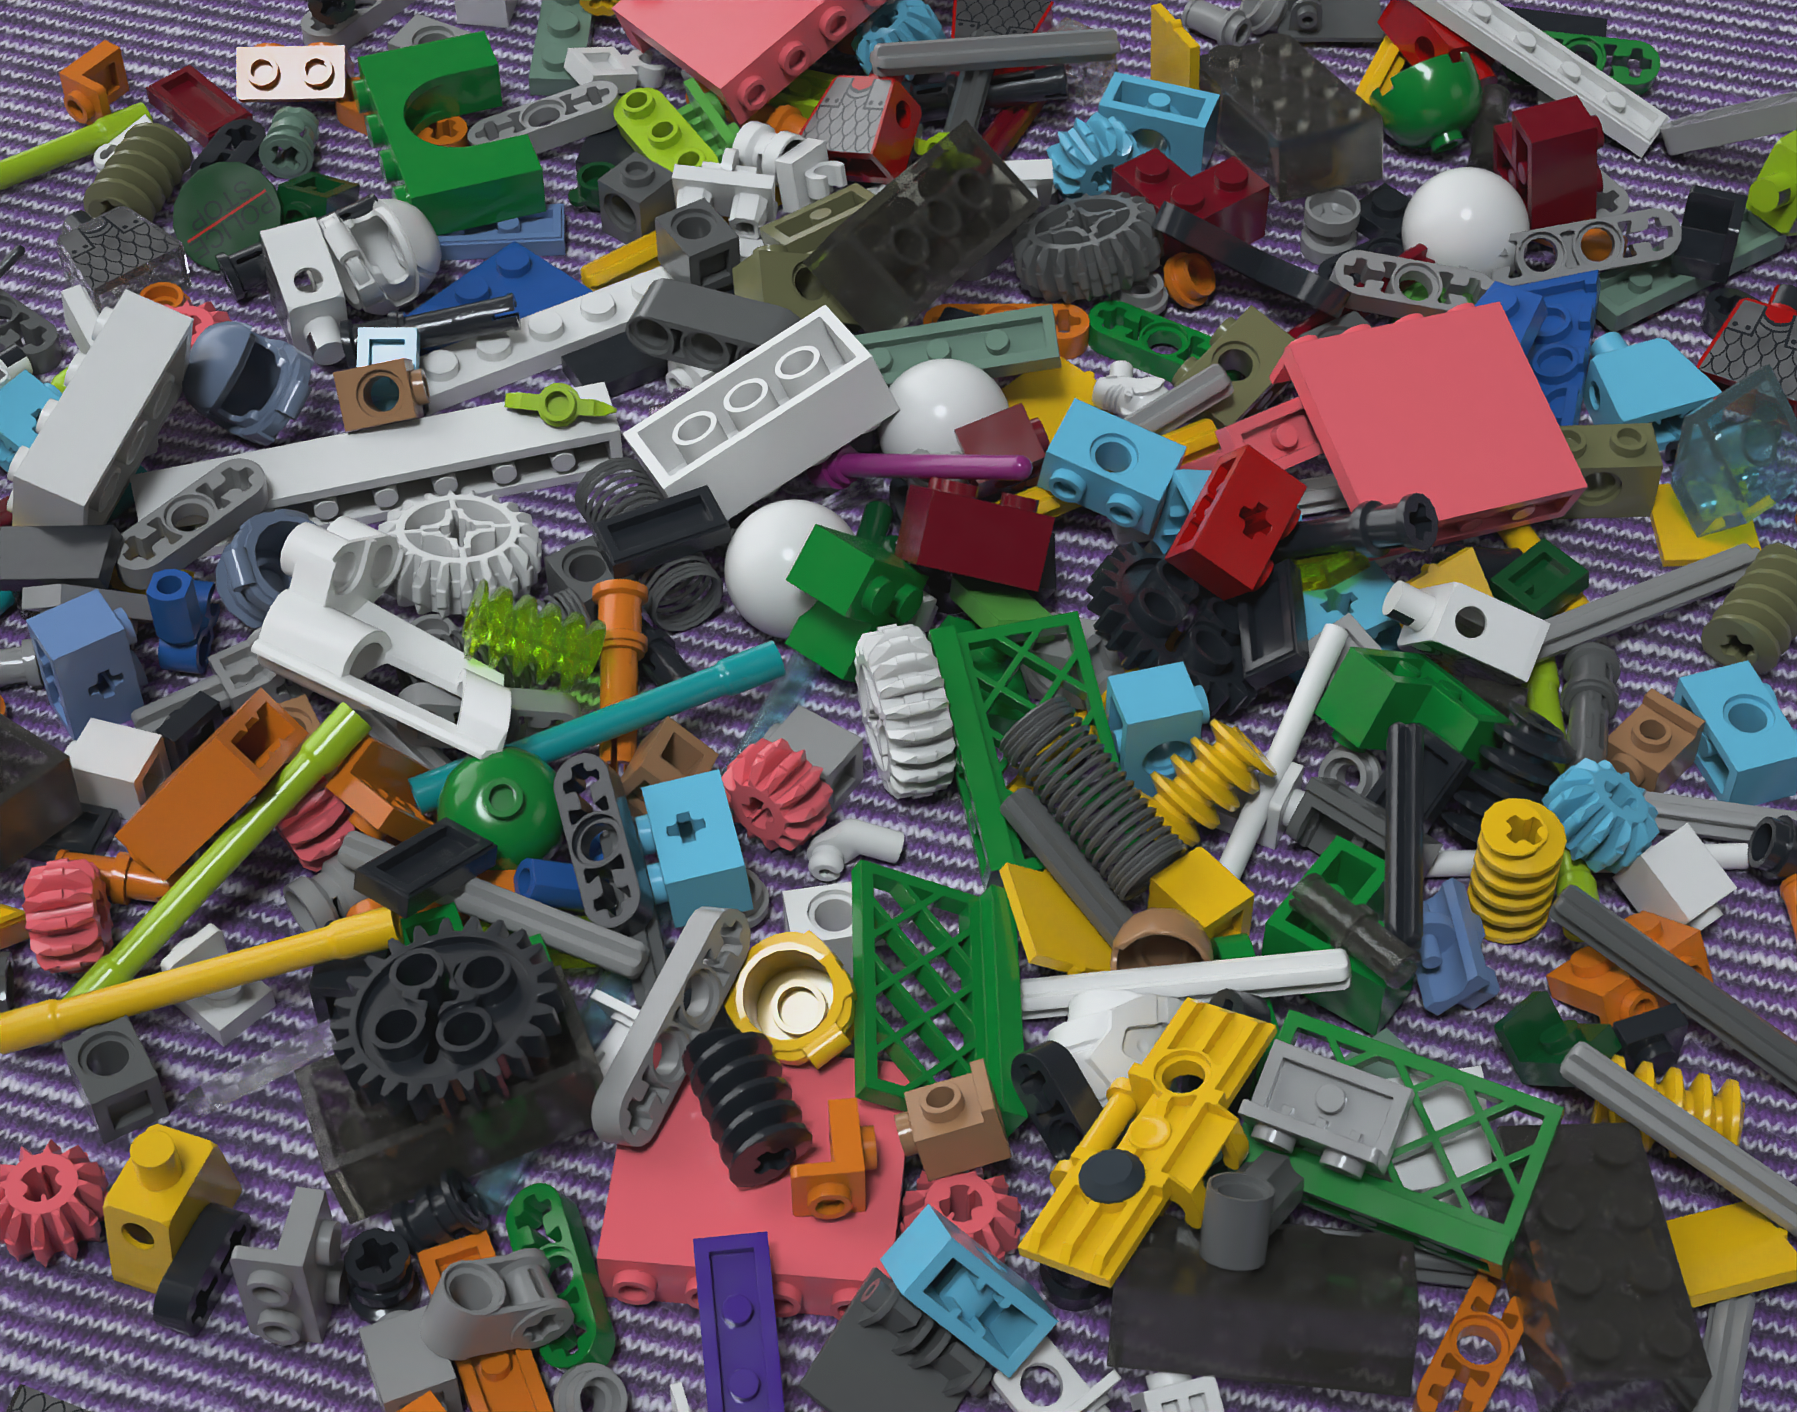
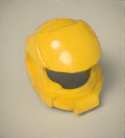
(795, 996)

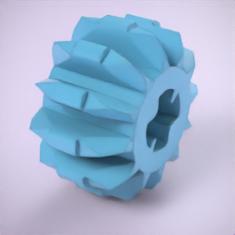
(895, 23)
(1088, 154)
(1602, 815)

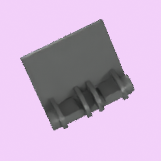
(1332, 21)
(892, 1358)

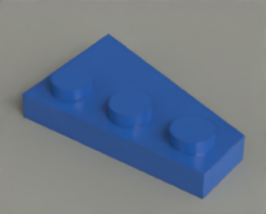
(511, 270)

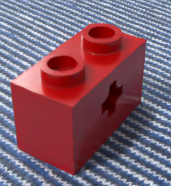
(1237, 523)

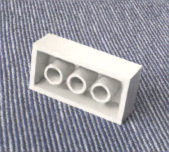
(766, 416)
(104, 418)

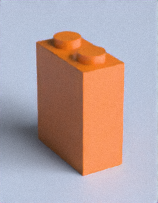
(211, 785)

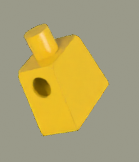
(159, 1200)

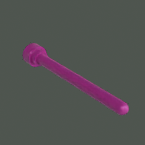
(848, 465)

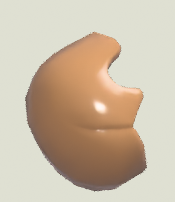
(1160, 939)

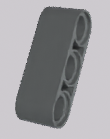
(702, 324)

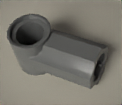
(1246, 1210)

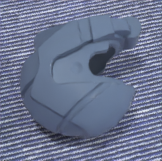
(246, 381)
(250, 565)

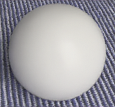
(1466, 219)
(936, 401)
(762, 558)

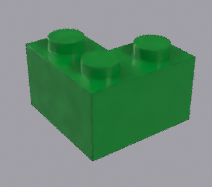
(855, 593)
(1393, 686)
(1361, 880)

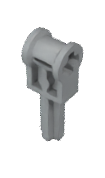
(233, 682)

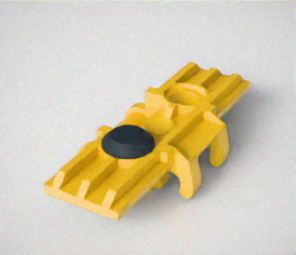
(1114, 1195)

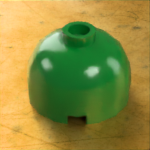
(1431, 103)
(508, 803)

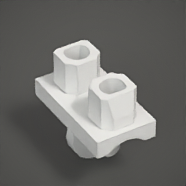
(731, 190)

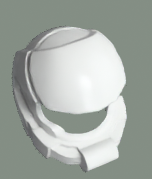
(383, 255)
(1111, 1032)

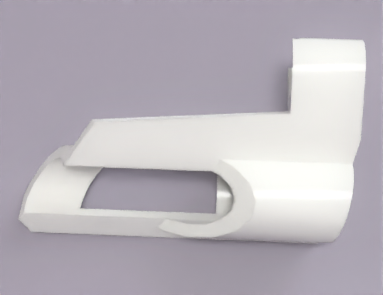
(333, 634)

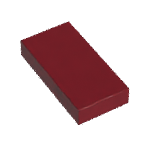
(195, 103)

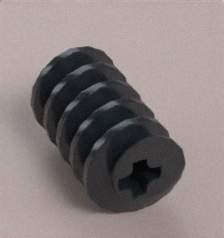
(1513, 769)
(746, 1104)

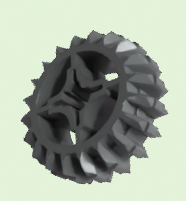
(1087, 247)

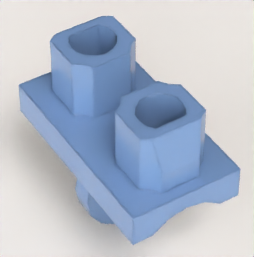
(1451, 953)

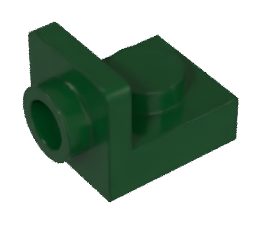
(315, 196)
(1540, 580)
(1540, 1039)

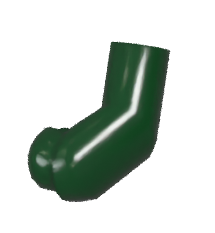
(876, 525)

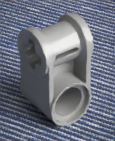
(494, 1307)

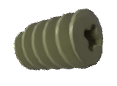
(140, 172)
(1758, 613)

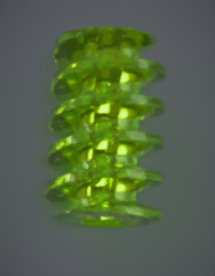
(531, 636)

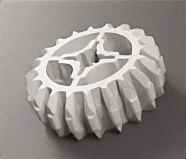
(455, 544)
(905, 711)

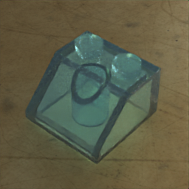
(1736, 454)

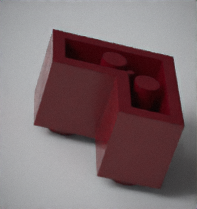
(1552, 160)
(1223, 195)
(973, 537)

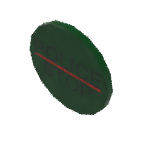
(224, 211)

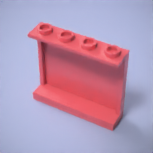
(742, 46)
(1437, 413)
(683, 1192)

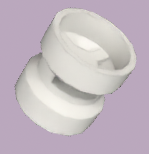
(761, 146)

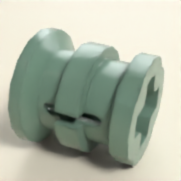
(296, 151)

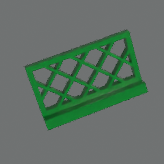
(977, 764)
(983, 1010)
(1412, 1215)

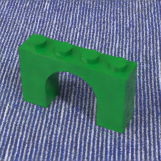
(449, 185)

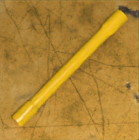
(339, 940)

